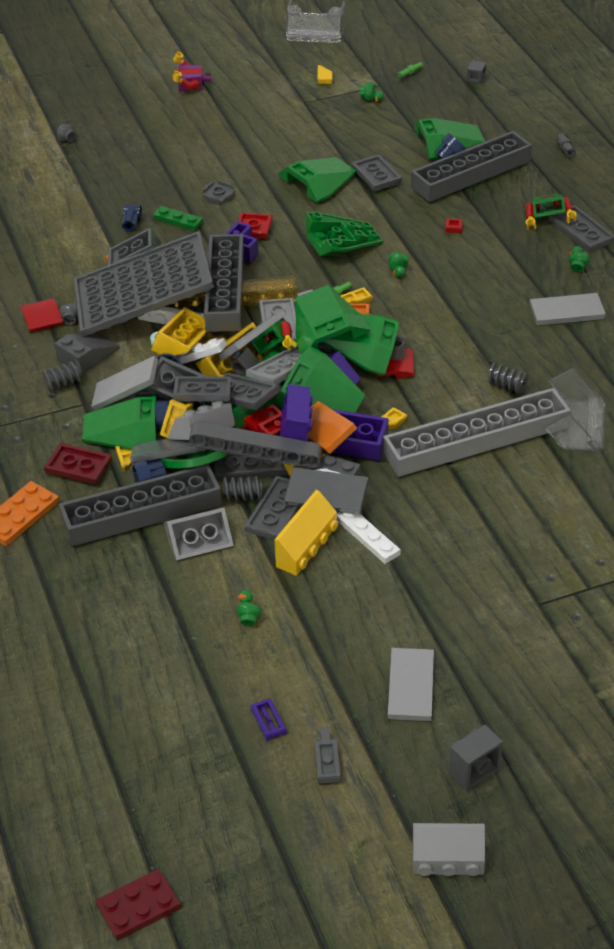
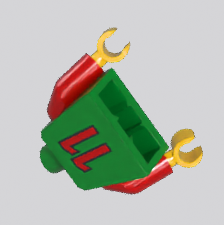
(548, 205)
(272, 336)

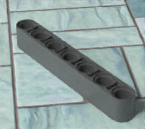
(255, 444)

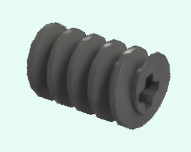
(62, 375)
(507, 380)
(242, 488)

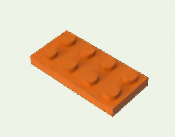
(24, 510)

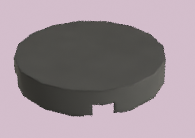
(218, 193)

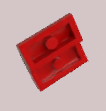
(41, 315)
(401, 368)
(265, 420)

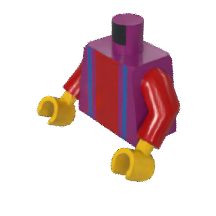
(189, 76)

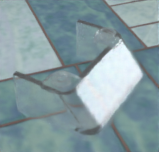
(315, 26)
(586, 424)

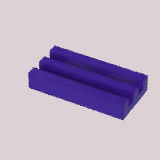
(274, 732)

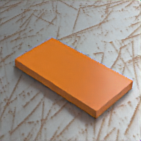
(329, 427)

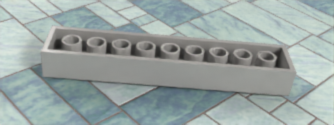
(473, 432)

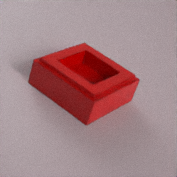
(453, 226)

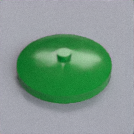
(193, 459)

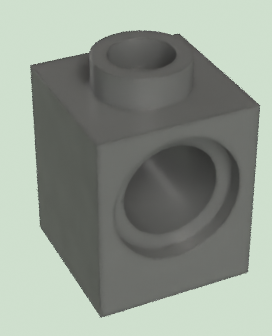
(476, 72)
(242, 361)

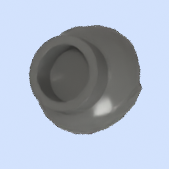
(66, 133)
(69, 313)

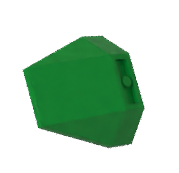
(436, 129)
(320, 175)
(339, 235)
(323, 316)
(372, 349)
(325, 382)
(122, 423)

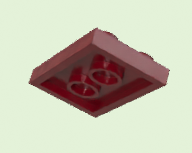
(78, 463)
(137, 904)

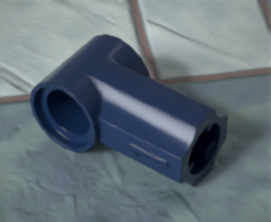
(131, 215)

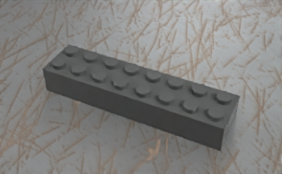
(471, 166)
(226, 265)
(140, 504)

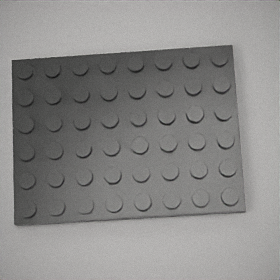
(142, 283)

